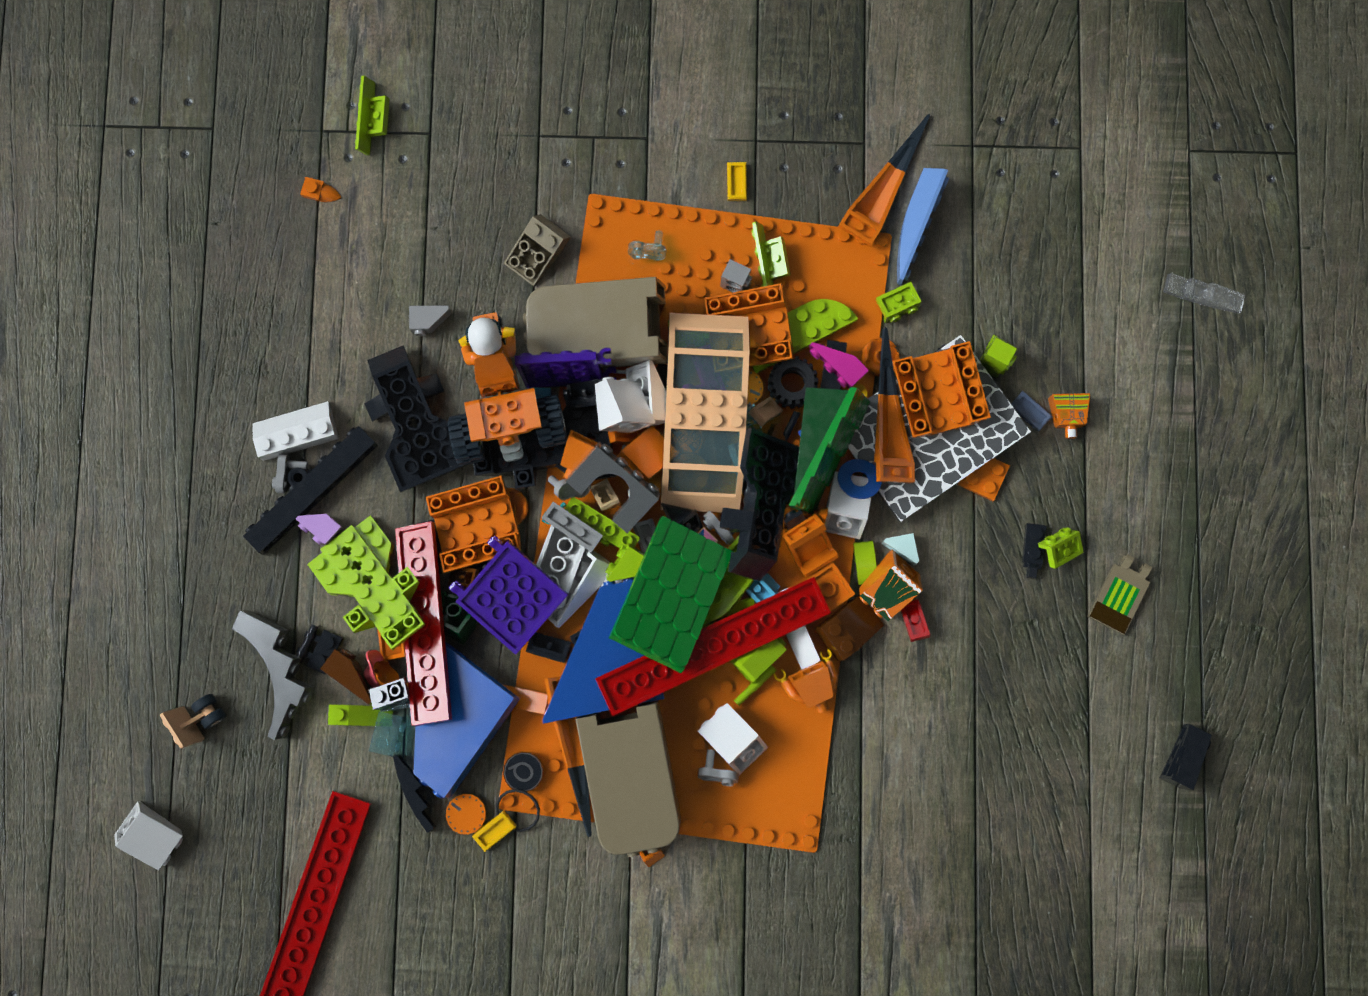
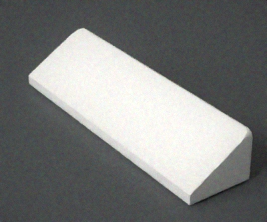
(803, 647)

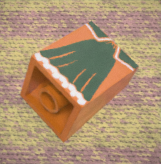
(890, 586)

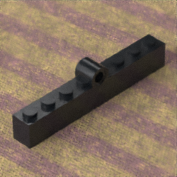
(310, 490)

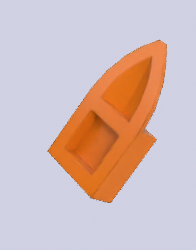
(318, 191)
(821, 513)

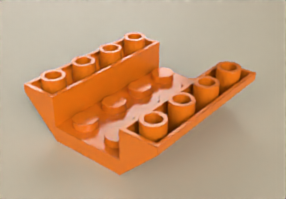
(767, 319)
(941, 390)
(469, 519)

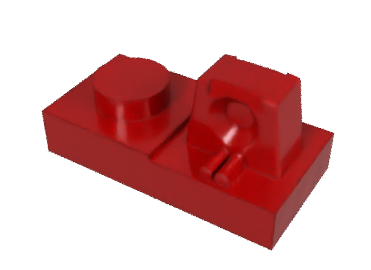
(915, 621)

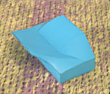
(763, 589)

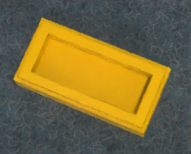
(736, 181)
(494, 830)

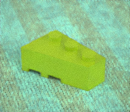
(998, 356)

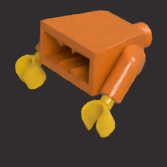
(812, 684)

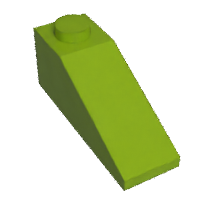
(353, 715)

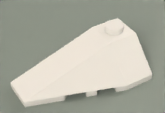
(587, 580)

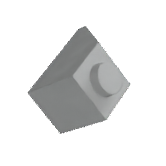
(427, 318)

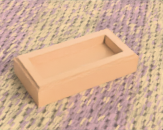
(765, 411)

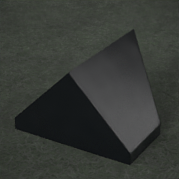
(683, 516)

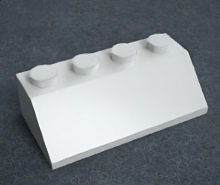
(294, 431)
(560, 559)

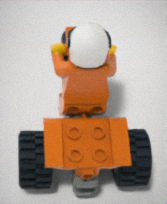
(502, 415)

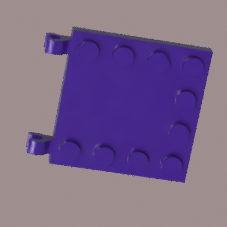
(562, 368)
(510, 596)

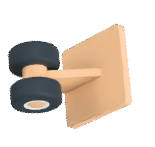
(184, 727)

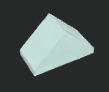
(904, 547)

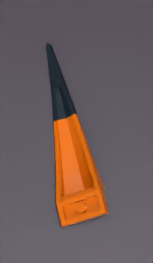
(871, 208)
(892, 447)
(572, 753)

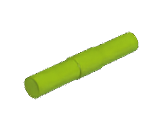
(755, 685)

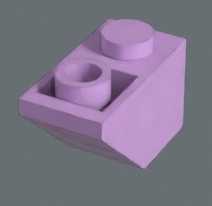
(321, 526)

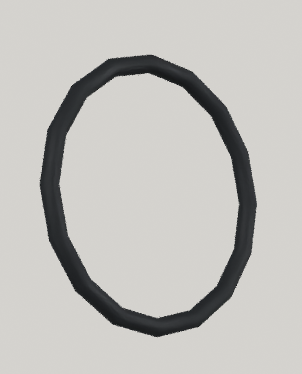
(533, 799)

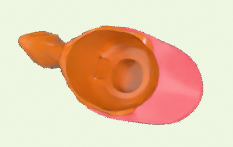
(378, 670)

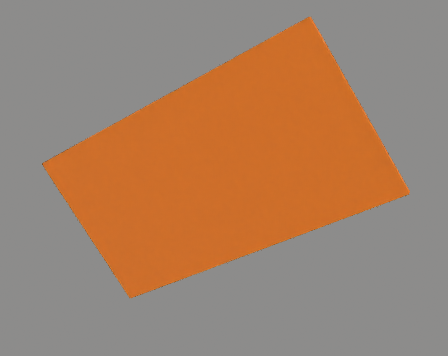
(783, 789)

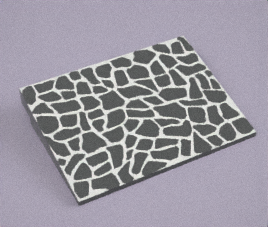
(946, 456)

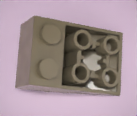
(536, 249)

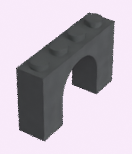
(603, 461)

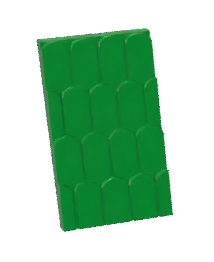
(826, 433)
(671, 594)

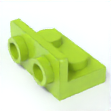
(899, 302)
(1062, 546)

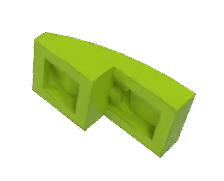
(865, 560)

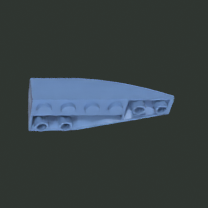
(917, 217)

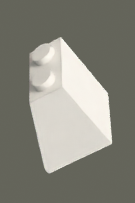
(622, 406)
(846, 514)
(732, 738)
(148, 836)

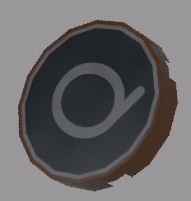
(523, 771)

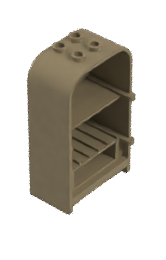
(596, 317)
(630, 780)

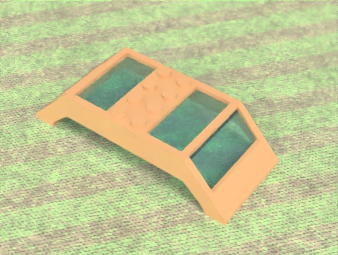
(705, 411)

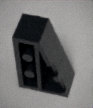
(1186, 757)

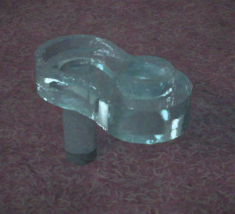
(653, 251)

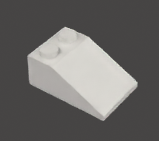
(652, 388)

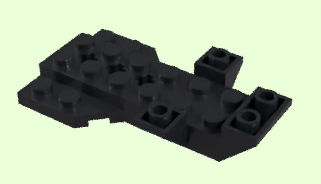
(404, 398)
(535, 458)
(770, 476)

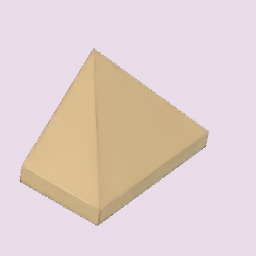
(605, 495)

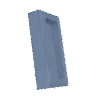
(1031, 411)

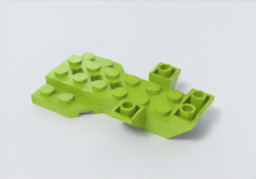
(384, 601)

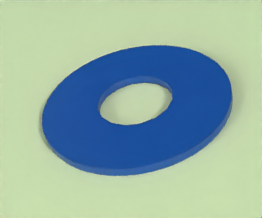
(848, 487)

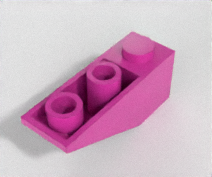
(843, 365)

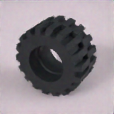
(795, 366)

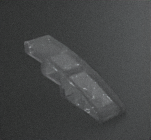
(1203, 293)

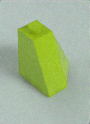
(757, 661)

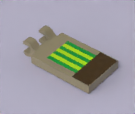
(1120, 595)

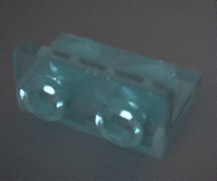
(387, 734)

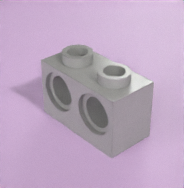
(736, 277)

